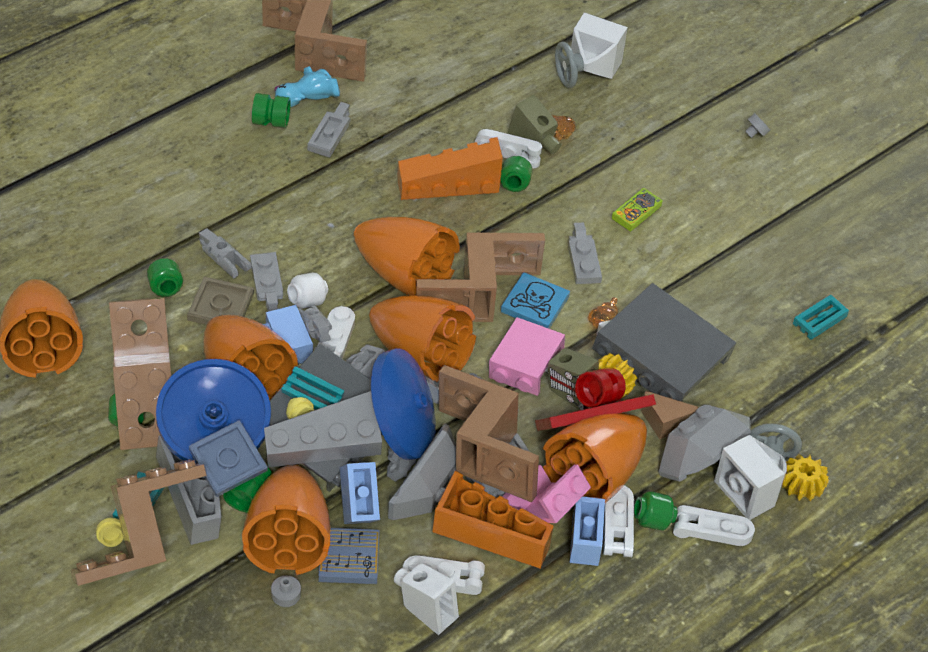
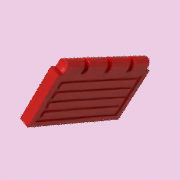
(611, 408)

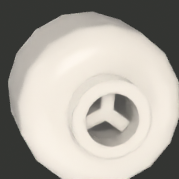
(307, 290)

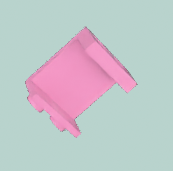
(525, 355)
(553, 499)

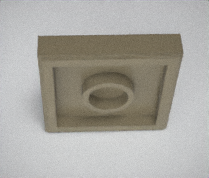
(218, 299)

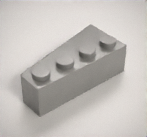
(326, 434)
(194, 501)

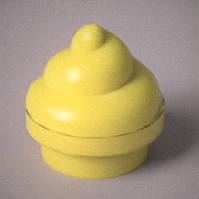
(298, 407)
(109, 532)

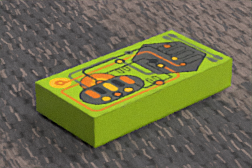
(637, 209)

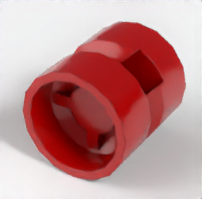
(600, 387)

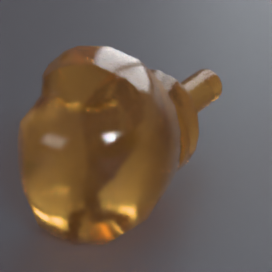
(565, 127)
(602, 313)

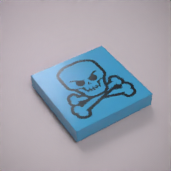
(535, 300)

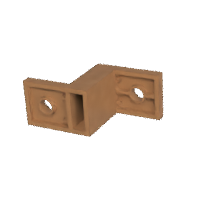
(314, 38)
(484, 259)
(139, 367)
(485, 436)
(137, 522)

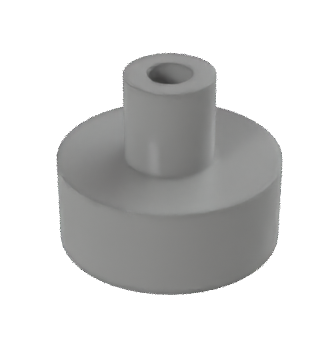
(757, 126)
(286, 591)

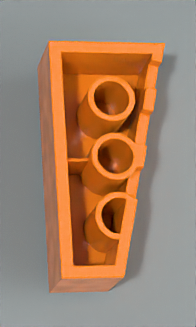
(452, 172)
(491, 523)

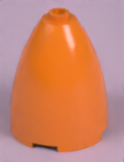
(407, 250)
(41, 322)
(427, 330)
(251, 346)
(602, 447)
(287, 523)

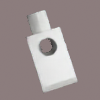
(429, 596)

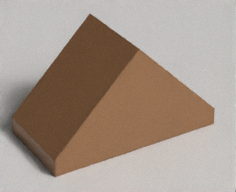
(666, 414)

